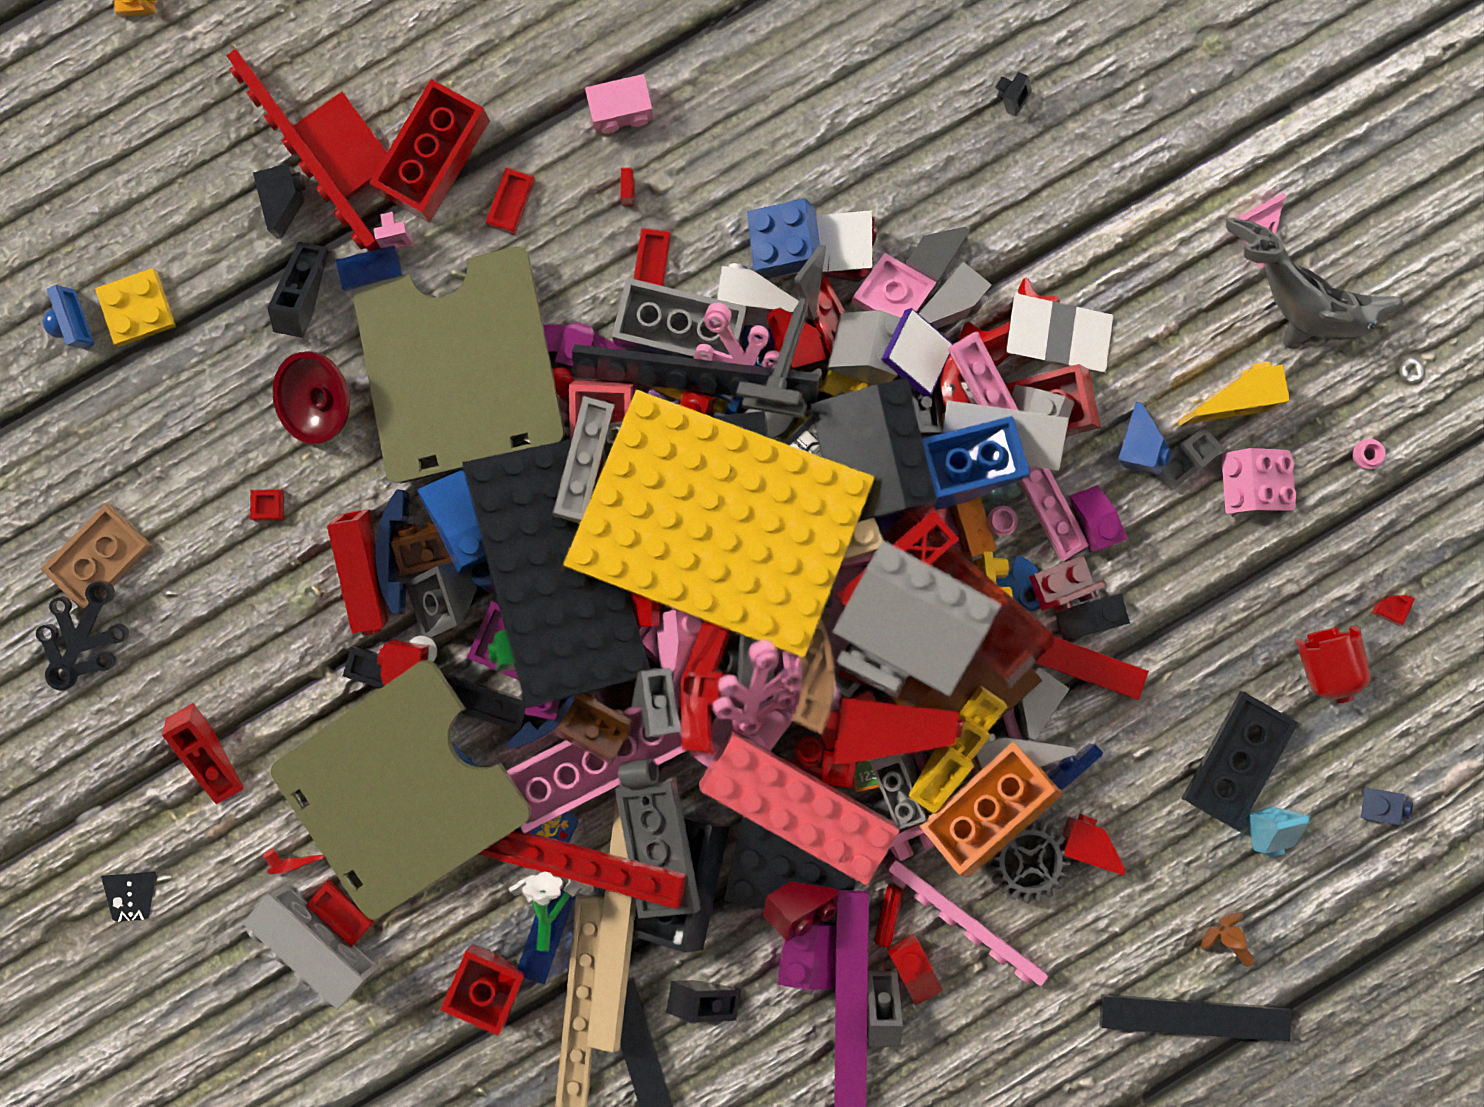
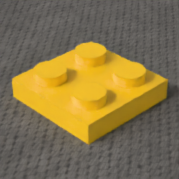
(135, 307)

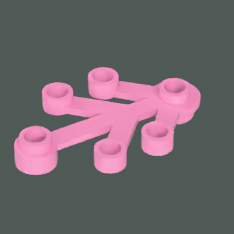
(723, 314)
(750, 717)

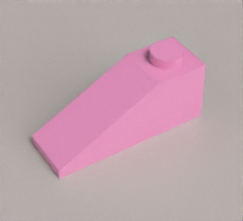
(675, 643)

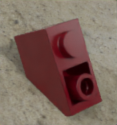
(799, 907)

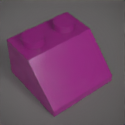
(810, 959)

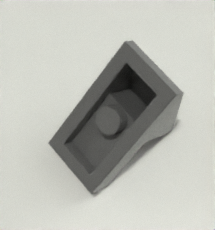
(657, 699)

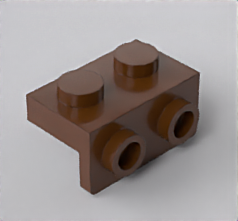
(595, 727)

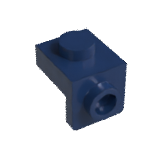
(1386, 806)

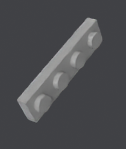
(583, 459)

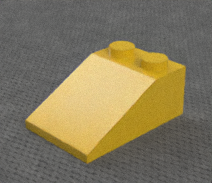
(1252, 393)

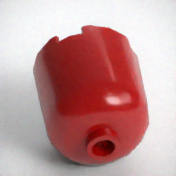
(1335, 663)

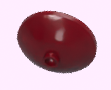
(311, 397)

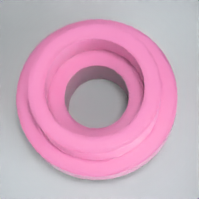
(1376, 449)

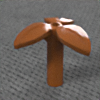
(1230, 936)

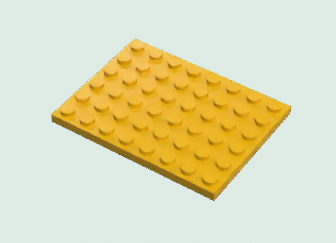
(719, 523)

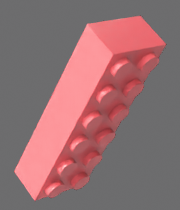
(798, 807)

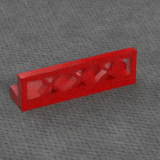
(907, 543)

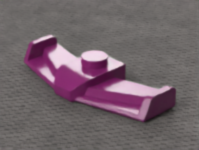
(562, 339)

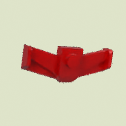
(700, 688)

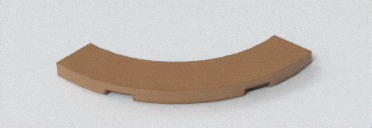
(817, 683)

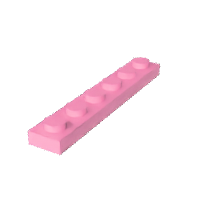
(974, 930)

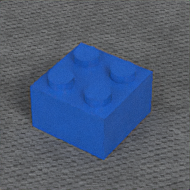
(782, 237)

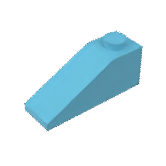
(1275, 830)

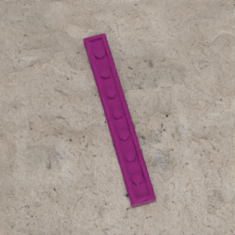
(851, 999)

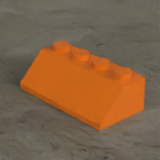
(990, 810)

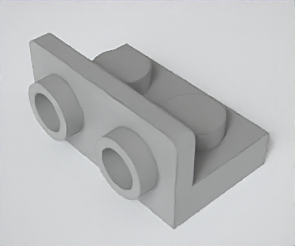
(872, 670)

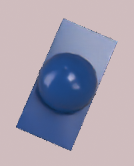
(67, 318)

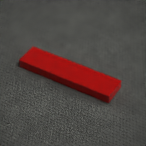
(1094, 668)

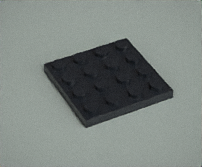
(768, 862)

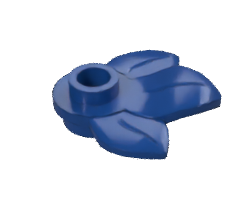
(1020, 583)

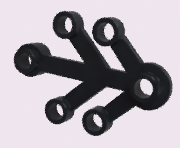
(77, 639)

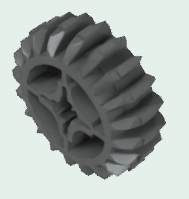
(1049, 877)

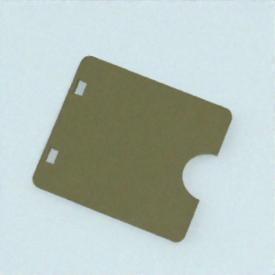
(458, 369)
(395, 792)

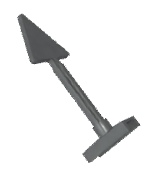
(774, 396)

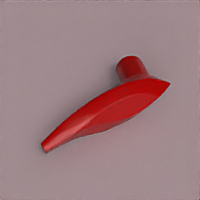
(287, 865)

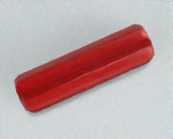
(888, 915)

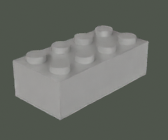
(669, 320)
(309, 947)

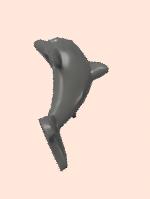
(1305, 297)

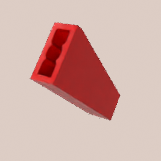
(355, 561)
(885, 729)

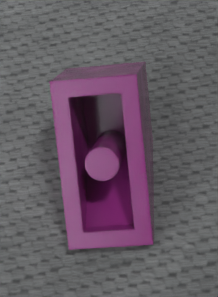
(1097, 518)

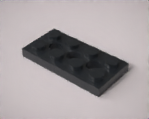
(1260, 756)

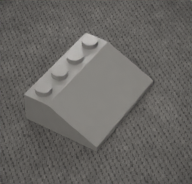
(916, 618)

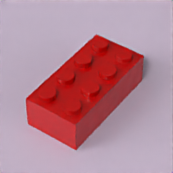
(430, 150)

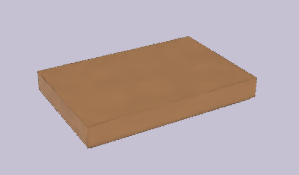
(97, 552)

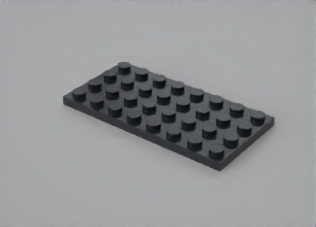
(560, 625)

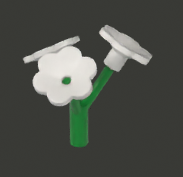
(540, 890)

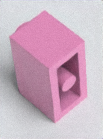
(619, 104)

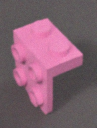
(1258, 480)

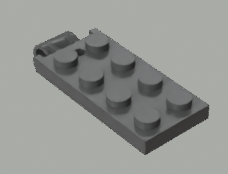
(655, 830)

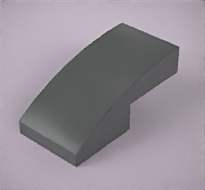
(1190, 457)

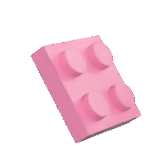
(893, 288)

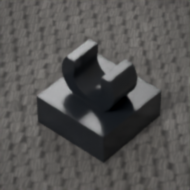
(1014, 92)

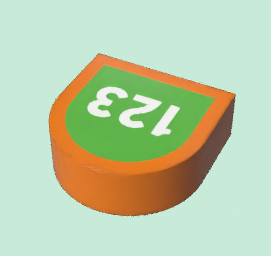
(864, 776)

